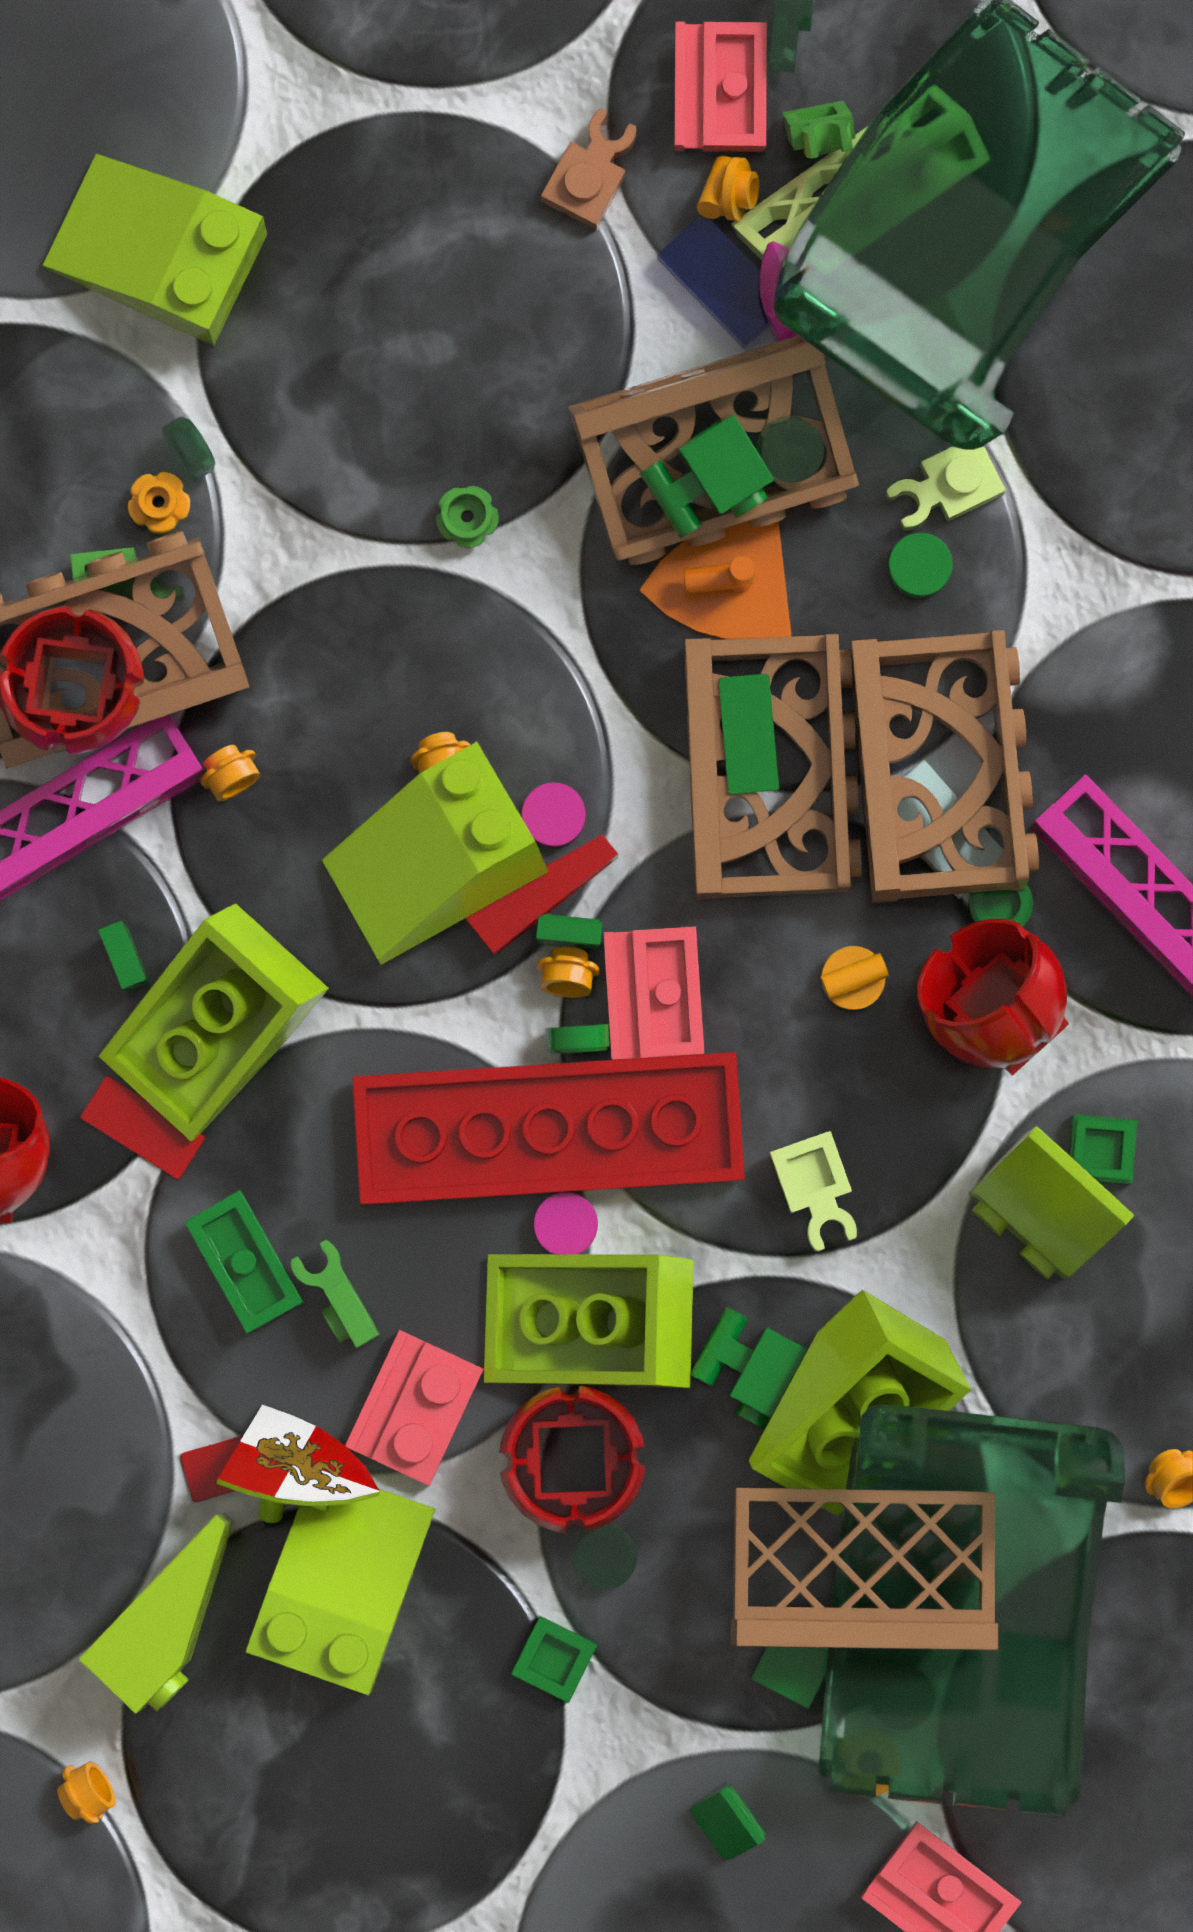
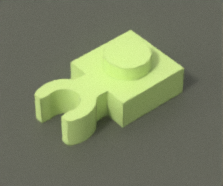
(954, 481)
(812, 1179)

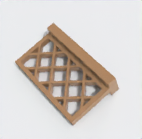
(864, 1626)

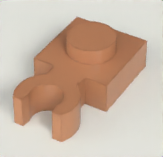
(588, 178)

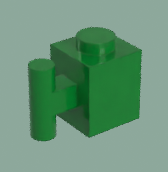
(720, 467)
(763, 1371)

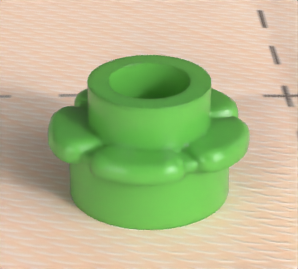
(467, 499)

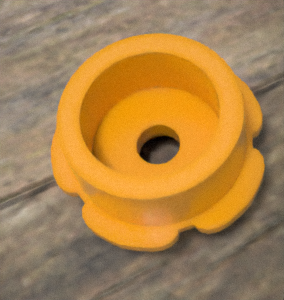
(170, 514)
(436, 749)
(229, 772)
(567, 972)
(1171, 1478)
(86, 1792)

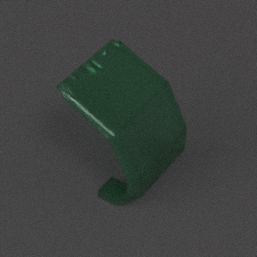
(967, 217)
(973, 1717)

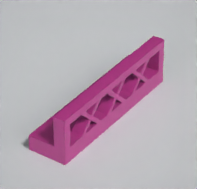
(98, 819)
(1111, 887)

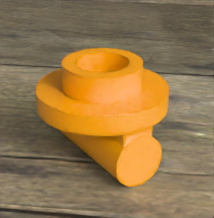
(729, 189)
(854, 977)

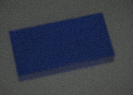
(718, 278)

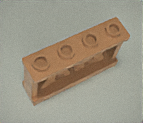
(631, 417)
(188, 676)
(723, 841)
(897, 841)

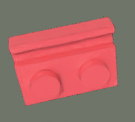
(720, 86)
(653, 993)
(414, 1407)
(937, 1889)

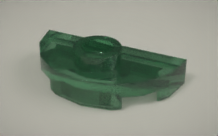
(789, 18)

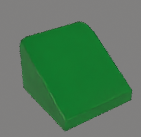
(727, 1822)

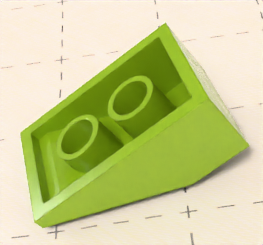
(157, 246)
(434, 855)
(212, 1020)
(1048, 1205)
(589, 1320)
(855, 1362)
(341, 1588)
(158, 1632)

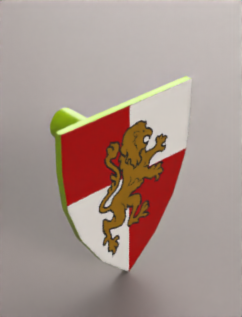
(294, 1464)

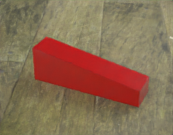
(519, 911)

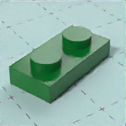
(244, 1262)

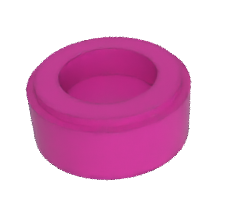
(554, 815)
(565, 1223)

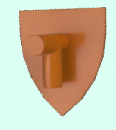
(725, 586)

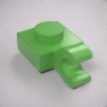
(346, 1313)

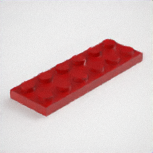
(548, 1128)

